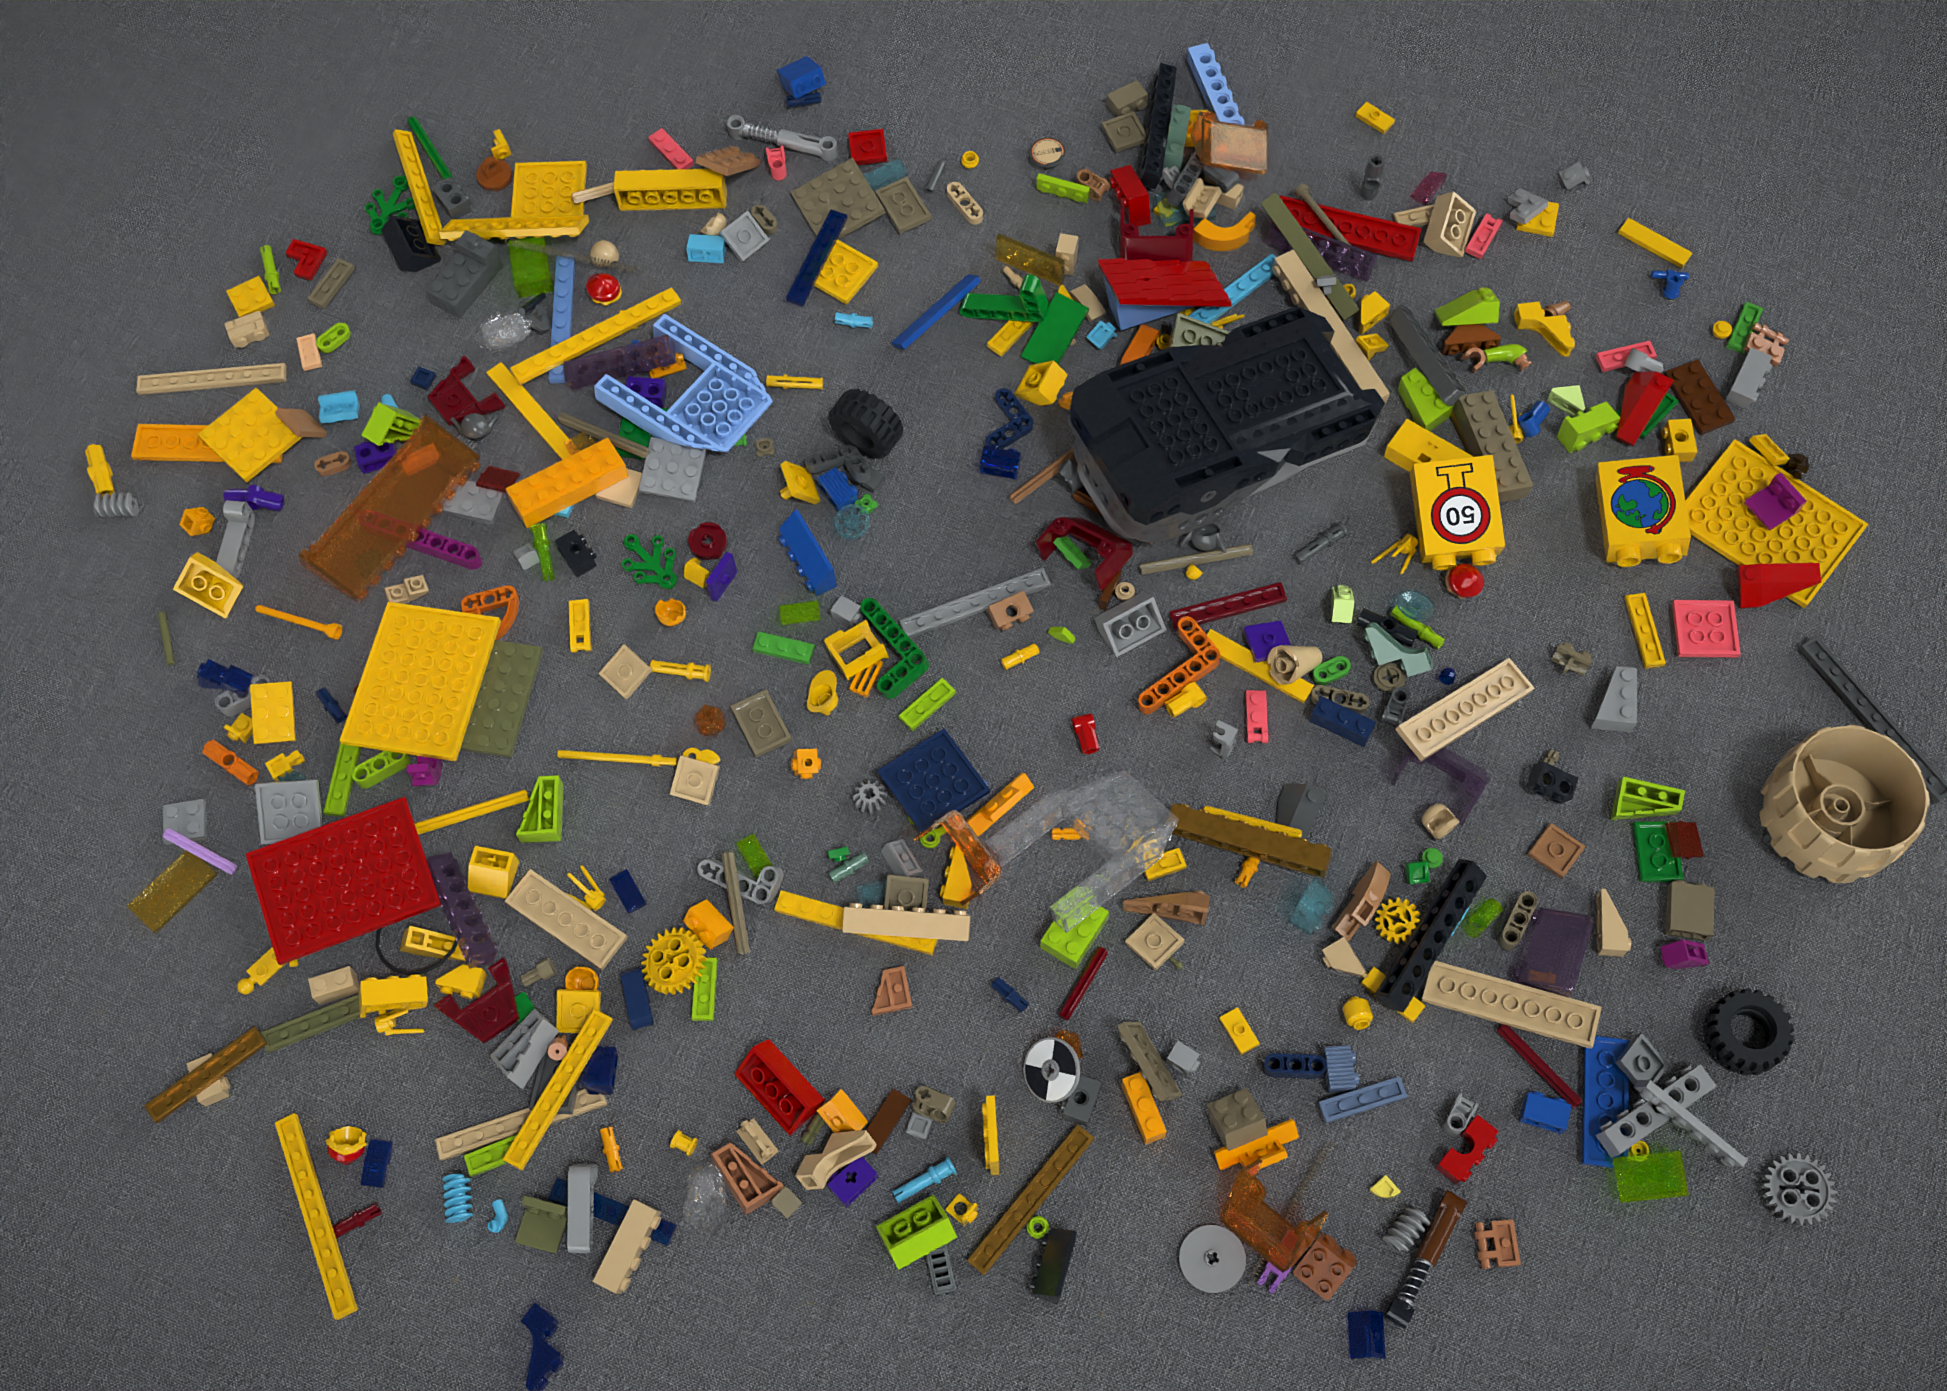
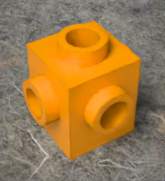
(197, 521)
(806, 756)

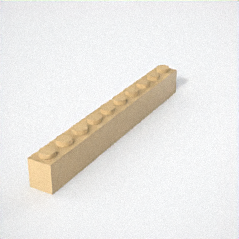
(1307, 295)

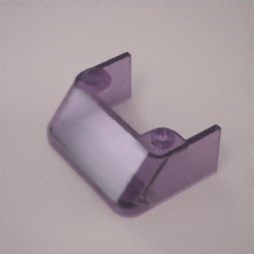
(1473, 777)

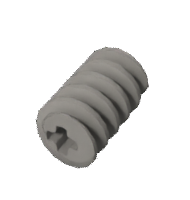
(115, 505)
(1405, 1229)

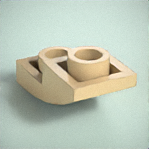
(1087, 298)
(408, 591)

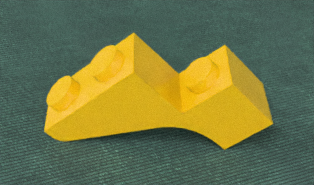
(1553, 328)

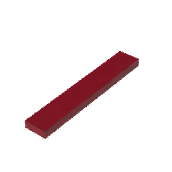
(1231, 605)

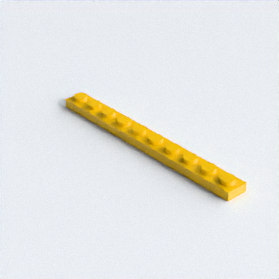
(595, 336)
(316, 1217)

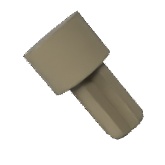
(543, 970)

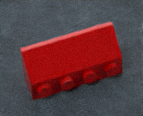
(779, 1086)

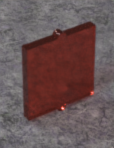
(497, 479)
(1684, 839)

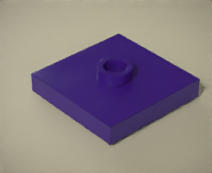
(721, 576)
(1264, 637)

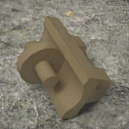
(1571, 659)

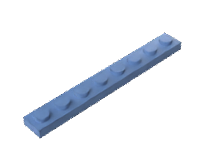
(562, 309)

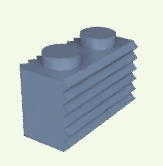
(1340, 1069)

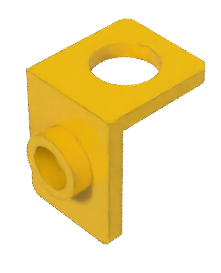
(970, 1214)

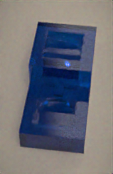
(376, 1162)

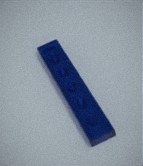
(817, 257)
(612, 1212)

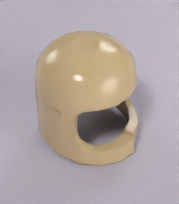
(1439, 820)

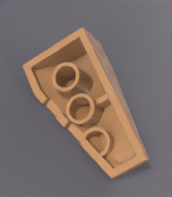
(1184, 907)

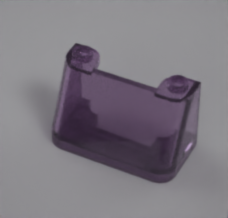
(1555, 951)

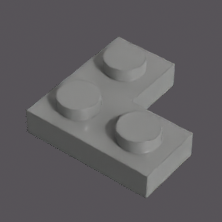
(1527, 205)

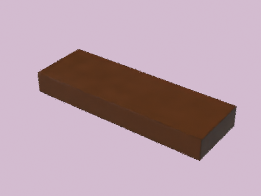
(887, 1118)

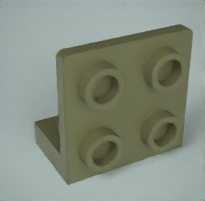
(542, 1225)

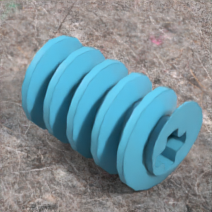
(456, 1198)

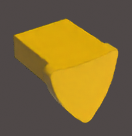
(696, 573)

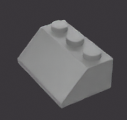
(1130, 623)

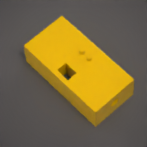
(1417, 445)

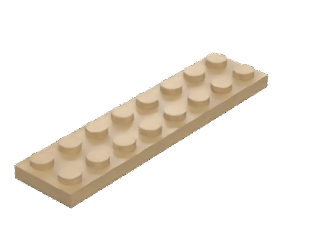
(1464, 709)
(1512, 1004)

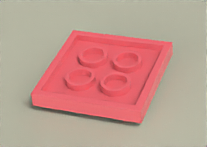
(1706, 628)

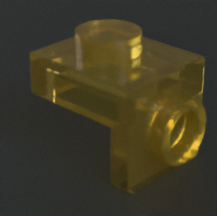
(579, 443)

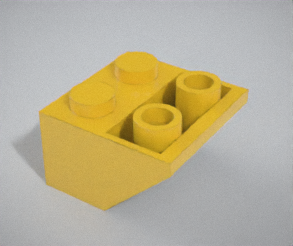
(492, 872)

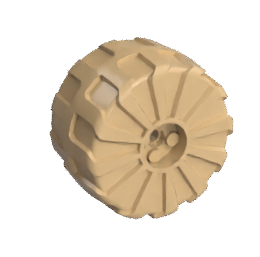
(1844, 803)

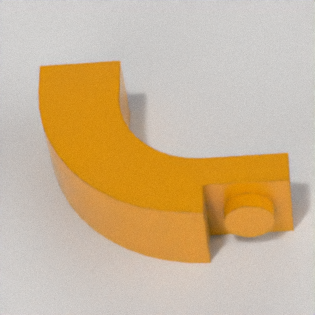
(1224, 239)

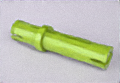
(271, 275)
(1425, 632)

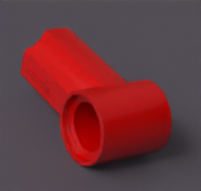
(1085, 729)

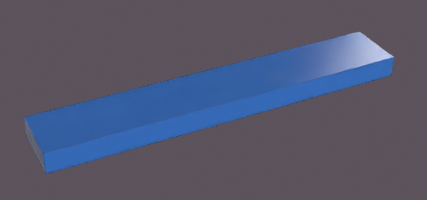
(936, 311)

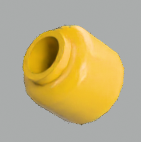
(1357, 1013)

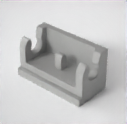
(1226, 736)

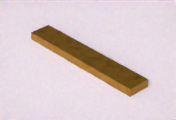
(205, 1075)

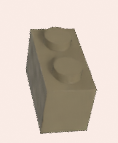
(1127, 99)

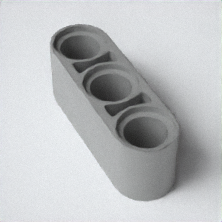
(237, 703)

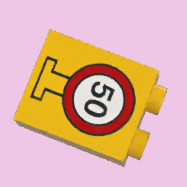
(1457, 511)

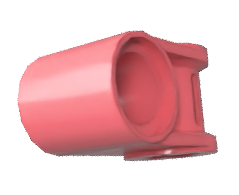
(776, 161)

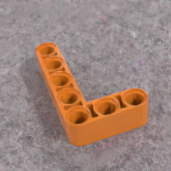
(1183, 671)

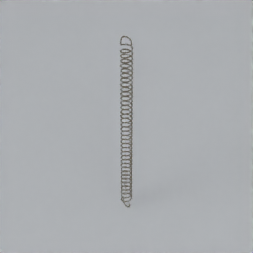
(573, 256)
(1290, 1207)

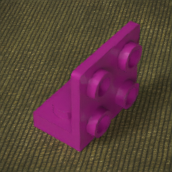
(1776, 502)

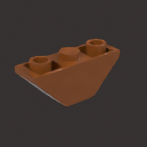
(1469, 337)

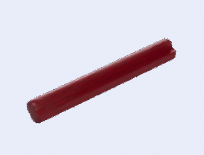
(1083, 983)

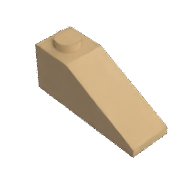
(1611, 931)

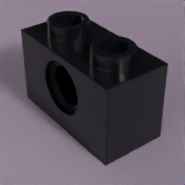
(580, 562)

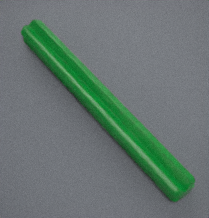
(429, 148)

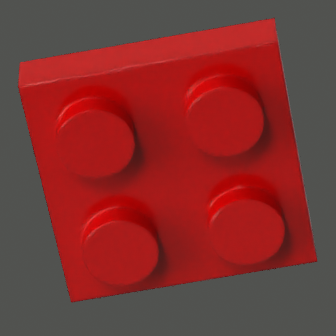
(868, 146)

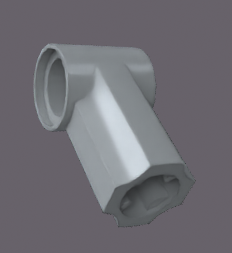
(1641, 362)

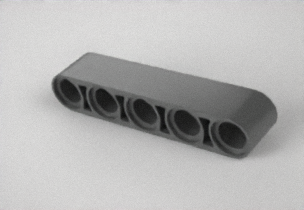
(1185, 180)

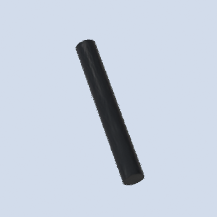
(529, 305)

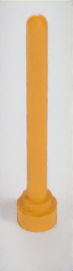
(331, 630)

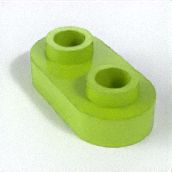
(333, 337)

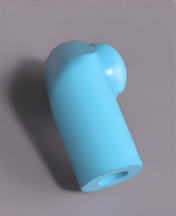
(500, 1218)

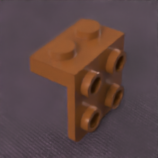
(1325, 1266)

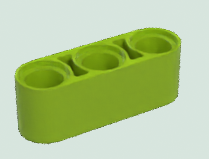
(377, 775)

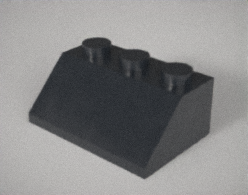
(409, 244)
(1053, 1264)

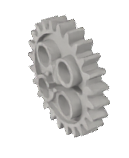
(1797, 1170)

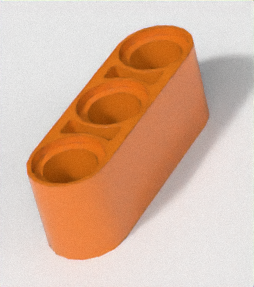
(1141, 344)

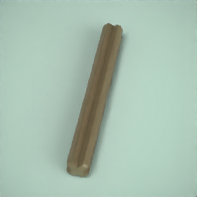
(735, 902)

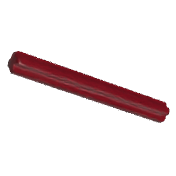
(1539, 1065)

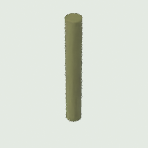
(166, 638)

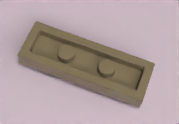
(331, 283)

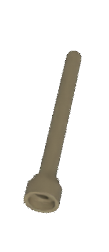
(1303, 193)

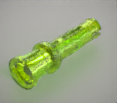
(542, 545)

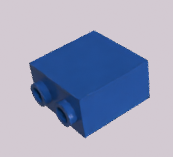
(801, 77)

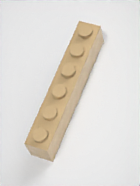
(907, 923)

